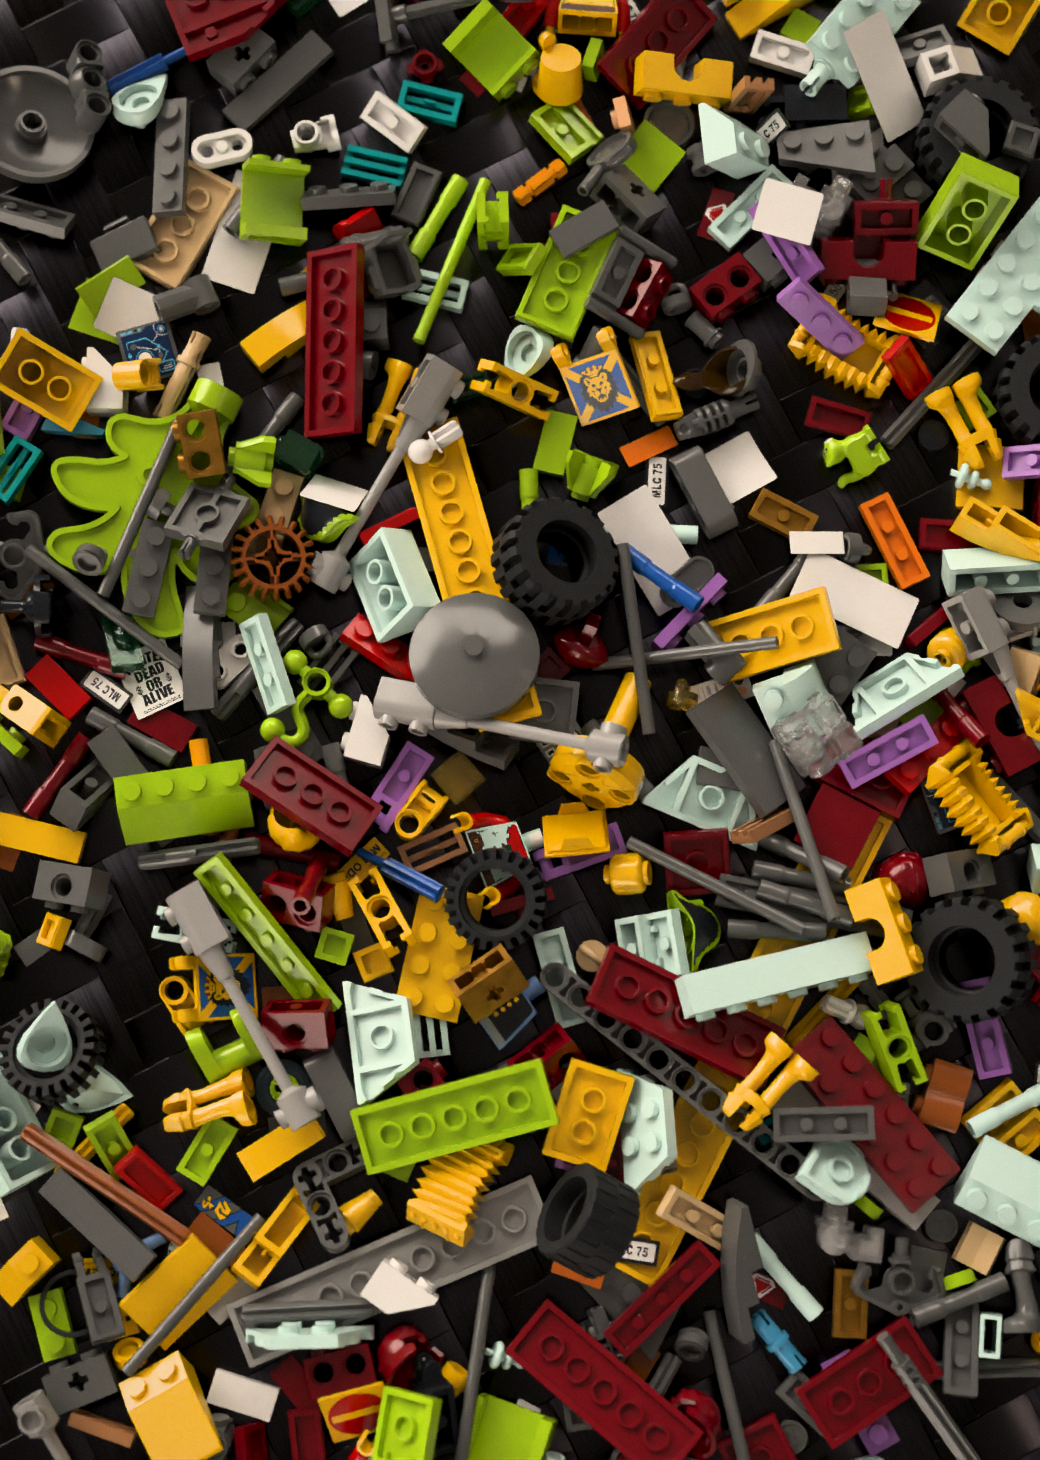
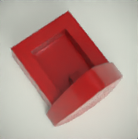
(361, 222)

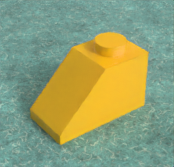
(26, 1269)

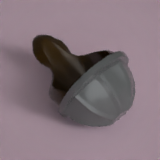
(726, 373)

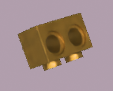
(209, 442)

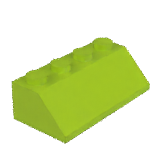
(183, 802)

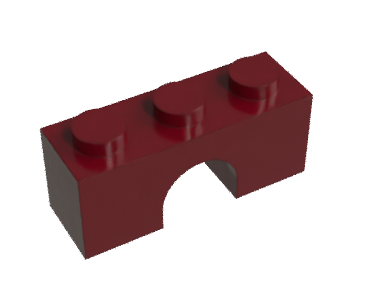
(895, 264)
(1006, 753)

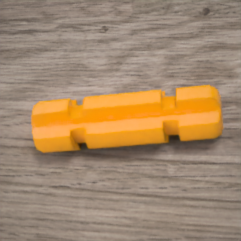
(540, 182)

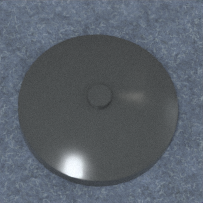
(39, 126)
(474, 656)

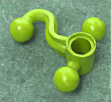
(338, 704)

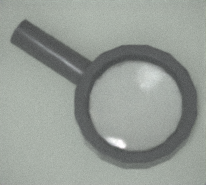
(672, 120)
(607, 157)

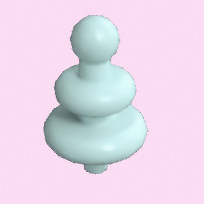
(971, 479)
(498, 1356)

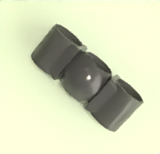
(88, 86)

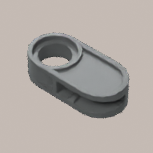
(693, 573)

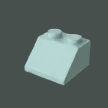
(731, 144)

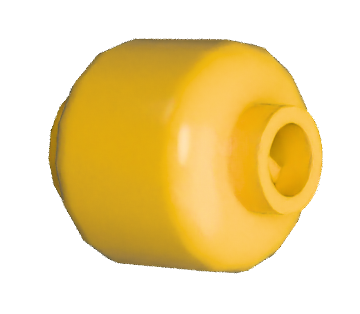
(947, 648)
(628, 873)

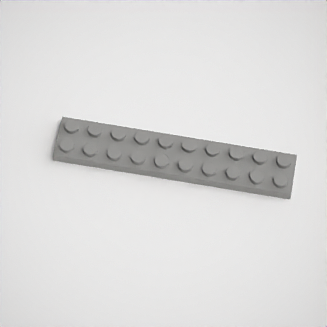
(501, 1230)

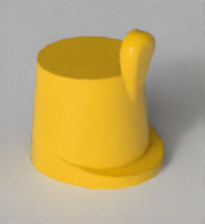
(559, 73)

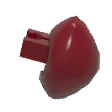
(581, 644)

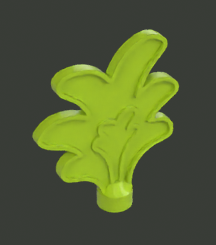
(116, 483)

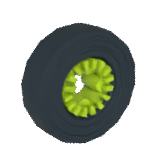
(266, 1083)

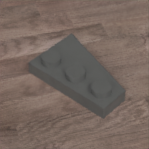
(831, 147)
(617, 1294)

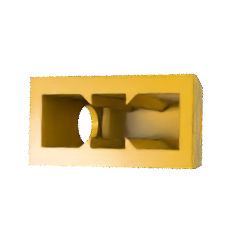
(32, 715)

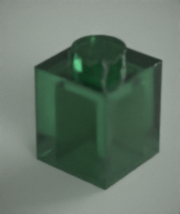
(298, 454)

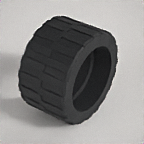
(588, 1221)

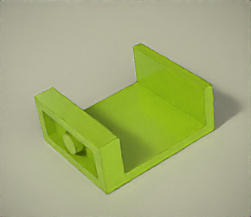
(492, 50)
(272, 200)
(509, 1431)

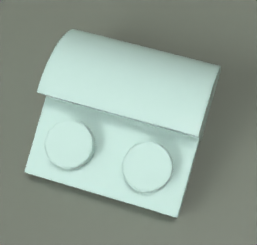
(788, 692)
(655, 938)

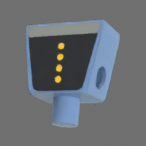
(513, 1015)

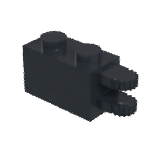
(803, 112)
(431, 1382)

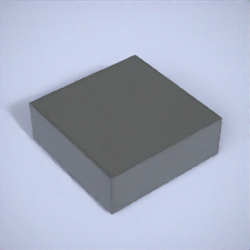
(1021, 141)

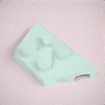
(898, 689)
(698, 804)
(380, 1039)
(647, 1131)
(318, 1336)

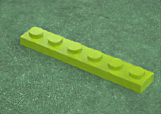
(263, 931)

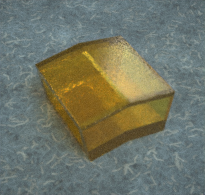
(458, 777)

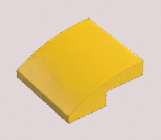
(1002, 491)
(1018, 1132)

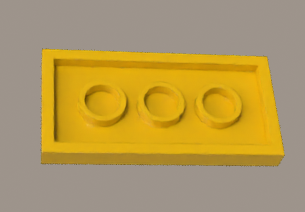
(799, 621)
(436, 959)

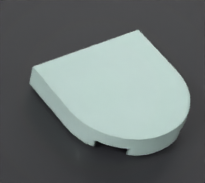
(835, 1172)

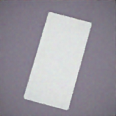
(884, 75)
(235, 260)
(643, 525)
(859, 598)

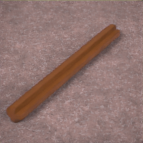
(105, 1184)

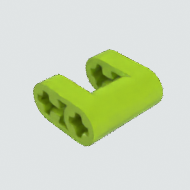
(228, 1058)

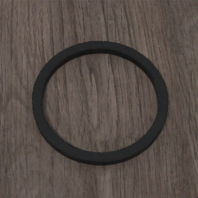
(42, 1310)

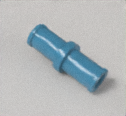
(777, 1341)

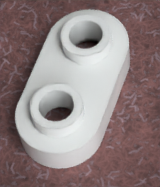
(221, 145)
(231, 662)

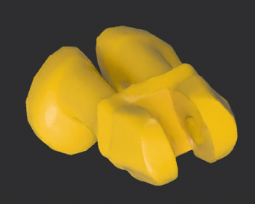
(398, 374)
(966, 392)
(775, 1054)
(187, 1114)

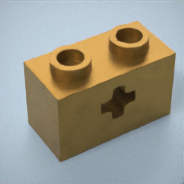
(488, 983)

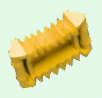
(861, 368)
(977, 800)
(454, 1188)

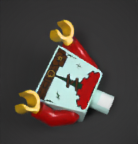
(497, 831)

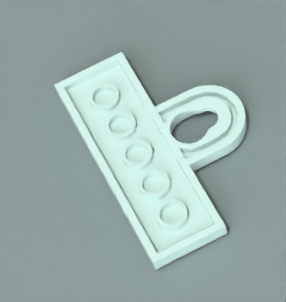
(1003, 288)

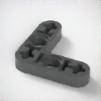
(324, 1179)

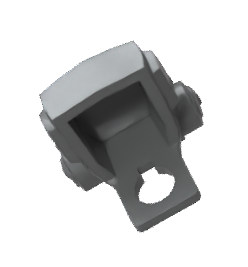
(388, 262)

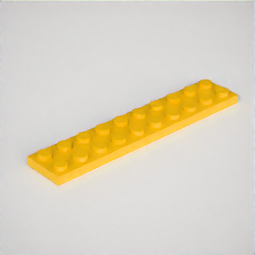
(459, 535)

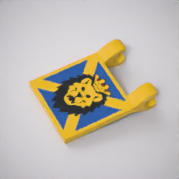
(597, 383)
(210, 995)

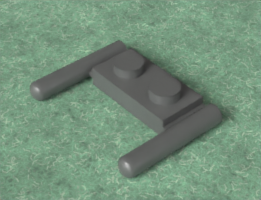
(617, 274)

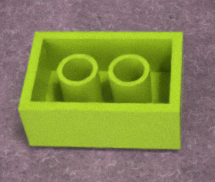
(967, 211)

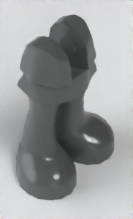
(1020, 1268)

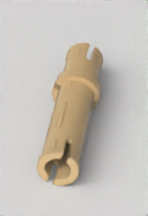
(184, 371)

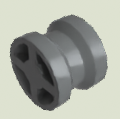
(696, 155)

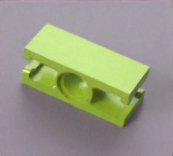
(493, 220)
(881, 1040)

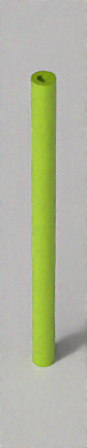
(450, 265)

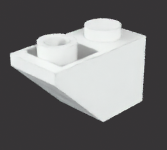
(944, 65)
(107, 399)
(367, 739)
(396, 1290)

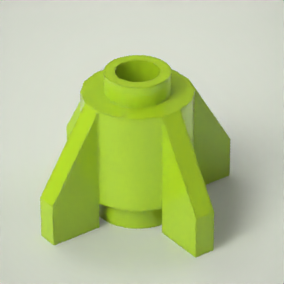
(254, 459)
(587, 474)

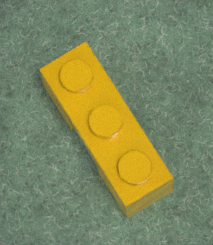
(658, 81)
(898, 954)

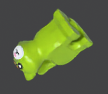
(857, 451)

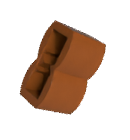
(943, 1095)

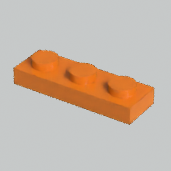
(894, 541)

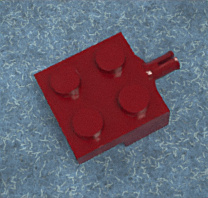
(882, 219)

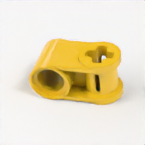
(138, 375)
(420, 809)
(187, 1001)

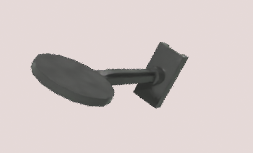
(390, 16)

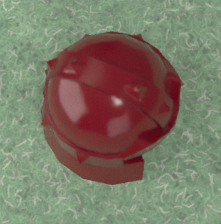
(909, 875)
(398, 1352)
(705, 1414)

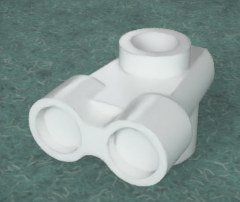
(322, 135)

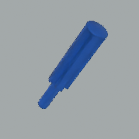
(152, 67)
(405, 875)

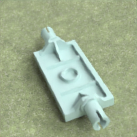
(829, 45)

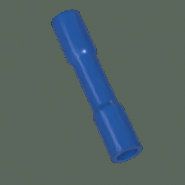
(676, 589)

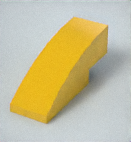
(277, 338)
(998, 531)
(273, 1240)

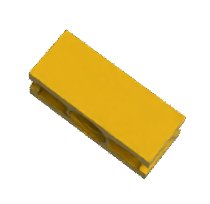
(504, 385)
(391, 920)
(278, 1148)

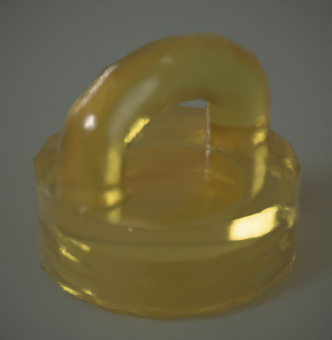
(682, 697)

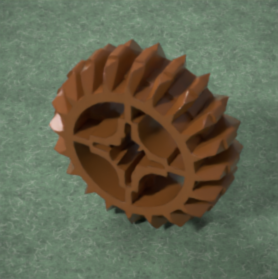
(256, 559)

